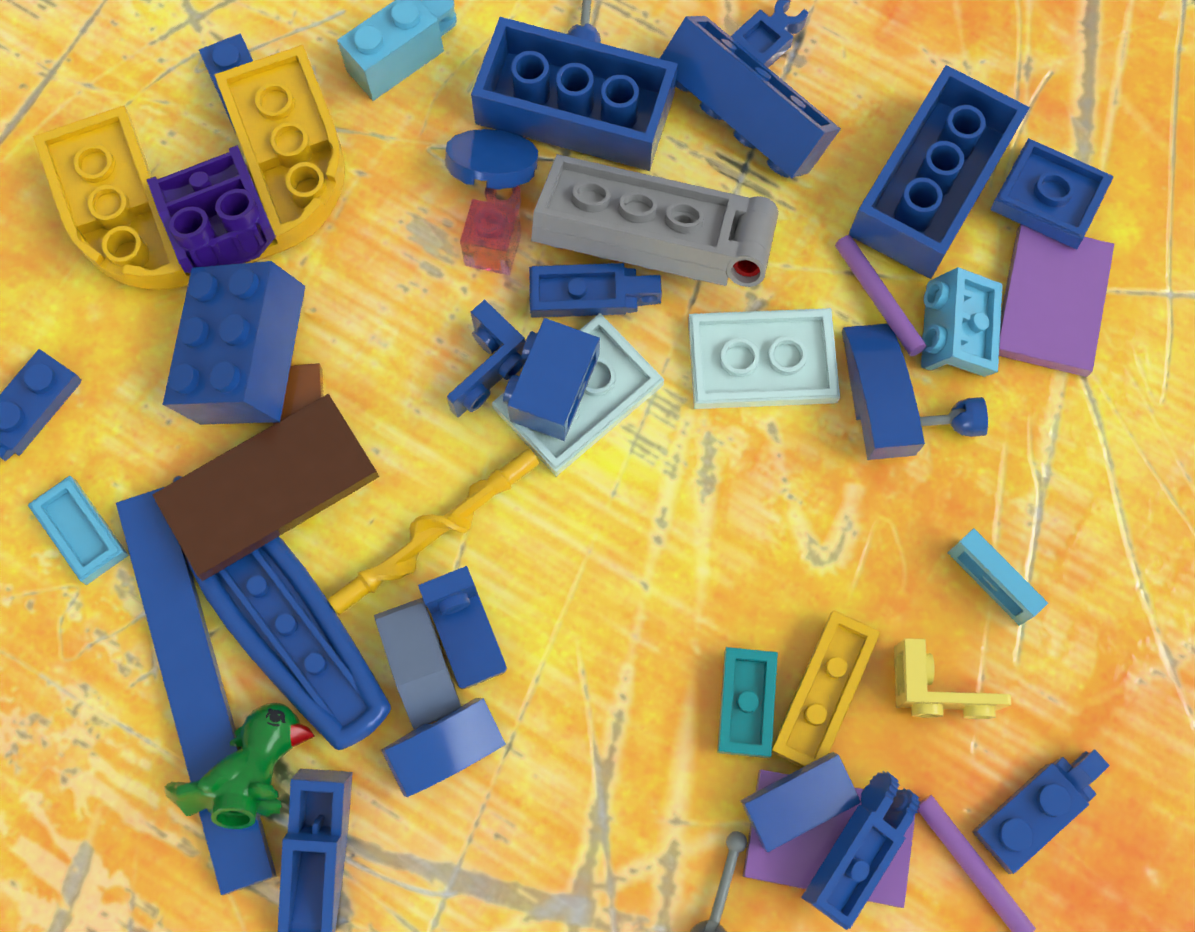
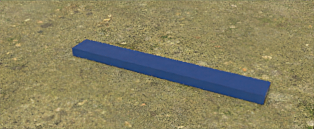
(191, 680)

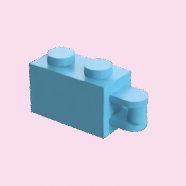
(396, 43)

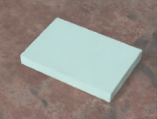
(763, 358)
(614, 391)

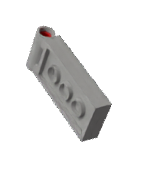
(655, 222)

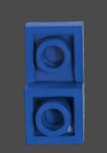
(443, 747)

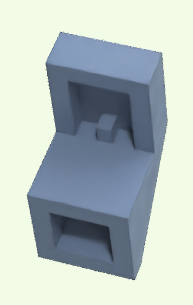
(417, 662)

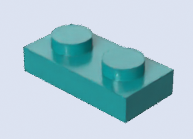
(747, 702)

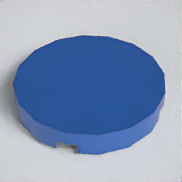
(491, 156)

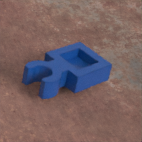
(771, 36)

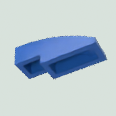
(882, 392)
(314, 851)

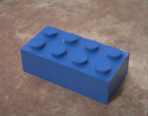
(574, 93)
(937, 171)

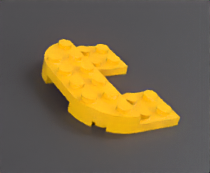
(289, 151)

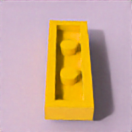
(825, 690)

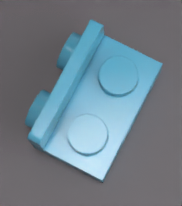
(962, 322)

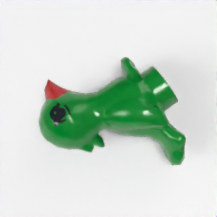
(242, 781)

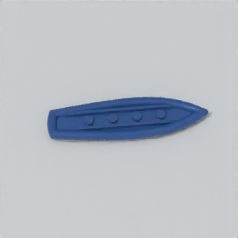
(298, 641)

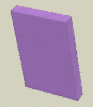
(1054, 302)
(801, 857)

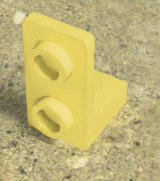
(917, 669)

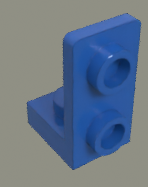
(493, 335)
(463, 627)

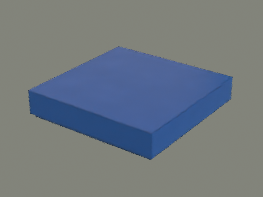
(1052, 193)

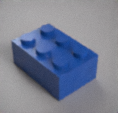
(235, 344)

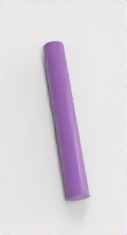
(880, 296)
(974, 866)

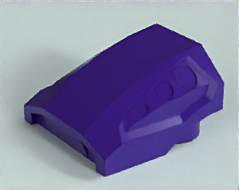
(213, 213)

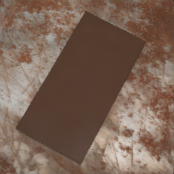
(265, 487)

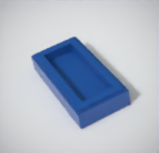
(800, 801)

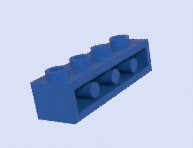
(749, 97)

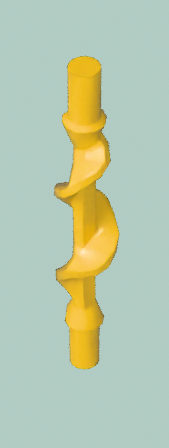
(428, 528)

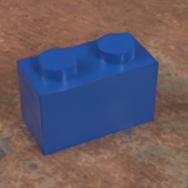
(552, 378)

